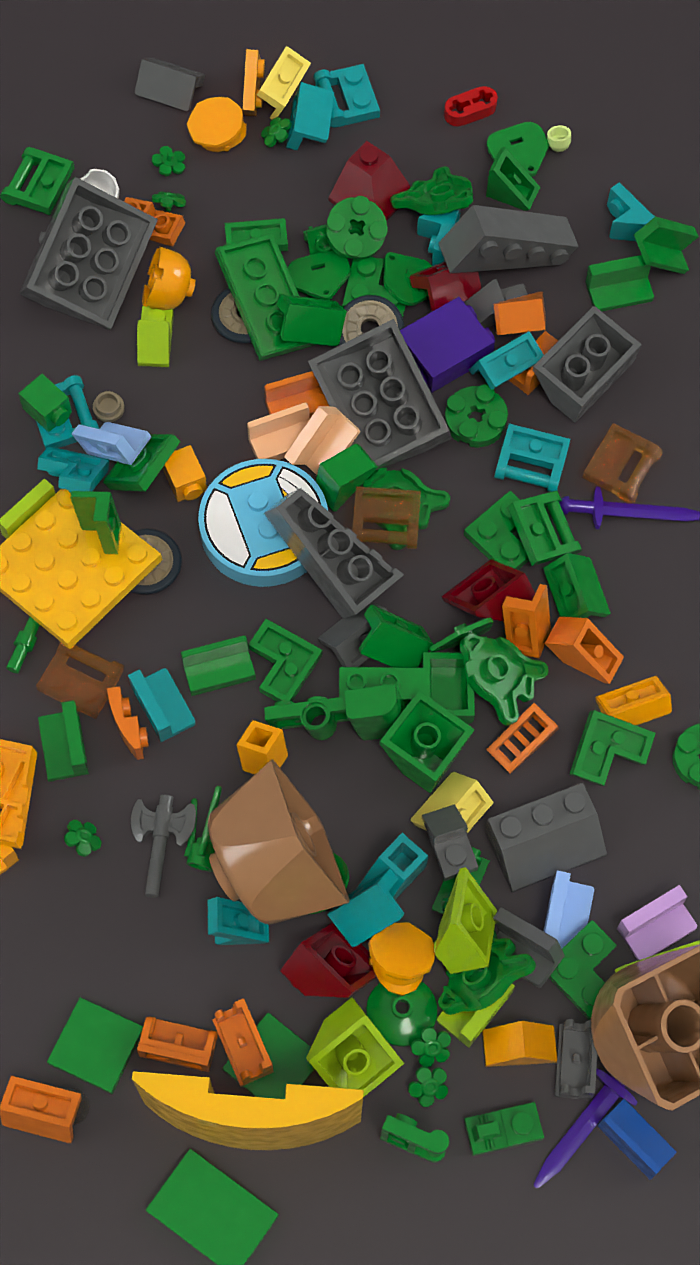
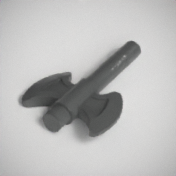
(161, 825)

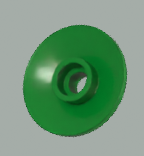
(397, 1027)

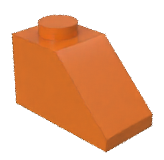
(584, 648)

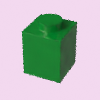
(45, 403)

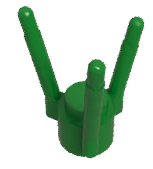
(199, 852)

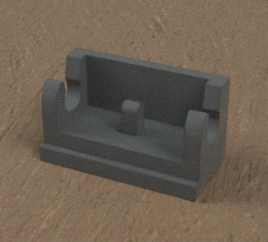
(575, 1061)

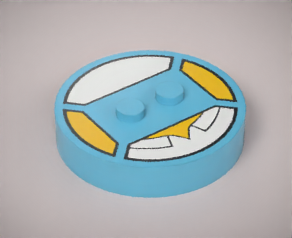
(234, 524)

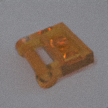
(613, 457)
(387, 507)
(70, 684)

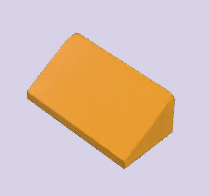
(637, 701)

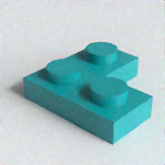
(74, 469)

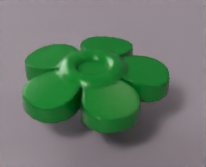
(276, 131)
(169, 161)
(169, 199)
(82, 837)
(432, 1046)
(429, 1086)

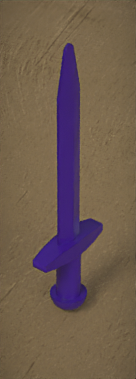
(599, 508)
(583, 1126)

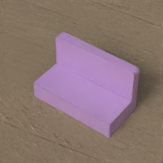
(657, 924)

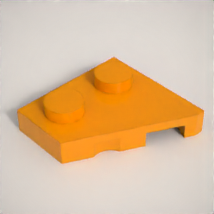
(253, 72)

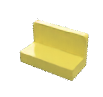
(283, 80)
(463, 792)

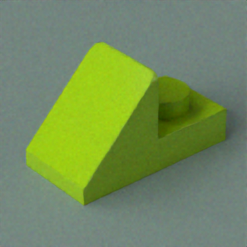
(154, 337)

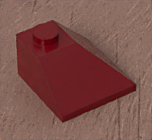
(370, 175)
(487, 589)
(329, 965)

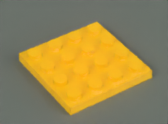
(63, 573)

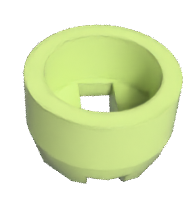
(559, 138)

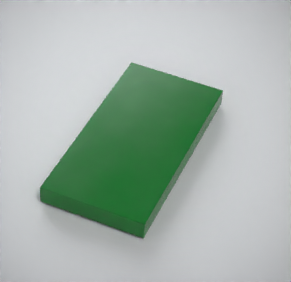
(256, 278)

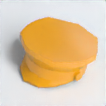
(217, 124)
(401, 957)

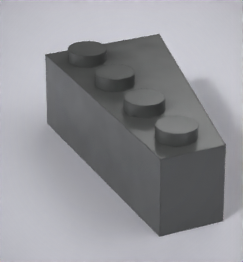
(331, 554)

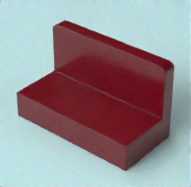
(446, 286)

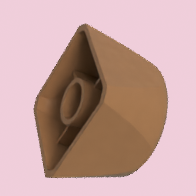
(274, 850)
(650, 1027)

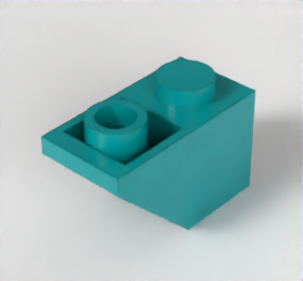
(403, 859)

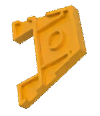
(16, 783)

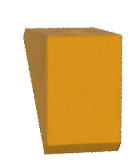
(519, 1044)

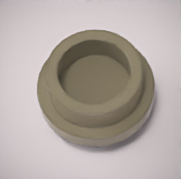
(108, 406)

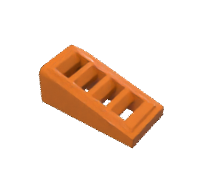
(540, 738)

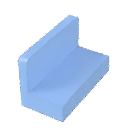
(112, 441)
(567, 908)

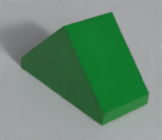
(511, 182)
(342, 474)

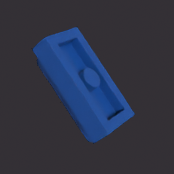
(636, 1139)

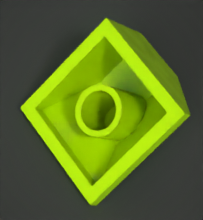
(466, 927)
(352, 1051)

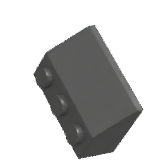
(585, 363)
(546, 837)

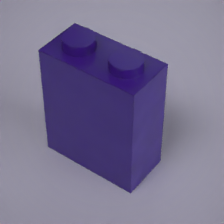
(447, 343)

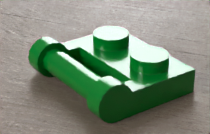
(45, 184)
(537, 530)
(404, 1134)

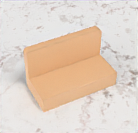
(275, 433)
(322, 438)

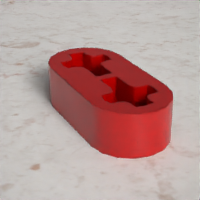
(470, 105)

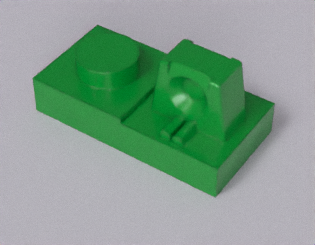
(503, 1129)

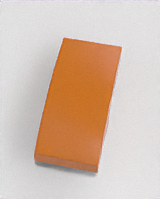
(168, 224)
(128, 726)

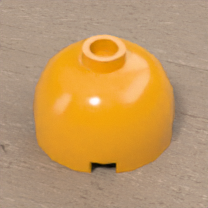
(168, 280)

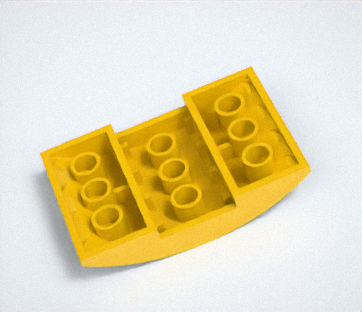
(249, 1122)

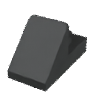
(483, 300)
(450, 841)

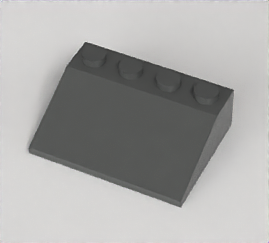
(88, 255)
(382, 394)

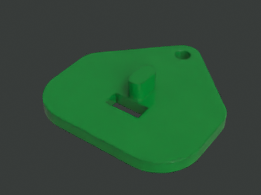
(528, 152)
(397, 278)
(322, 280)
(478, 628)

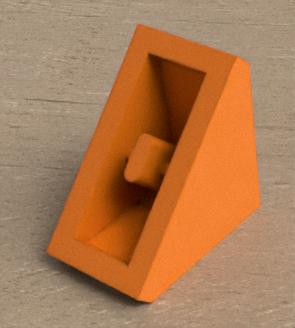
(520, 314)

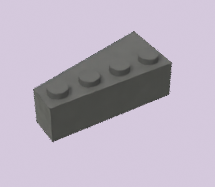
(506, 240)

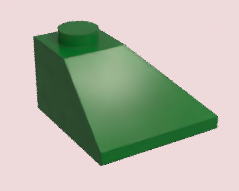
(425, 741)

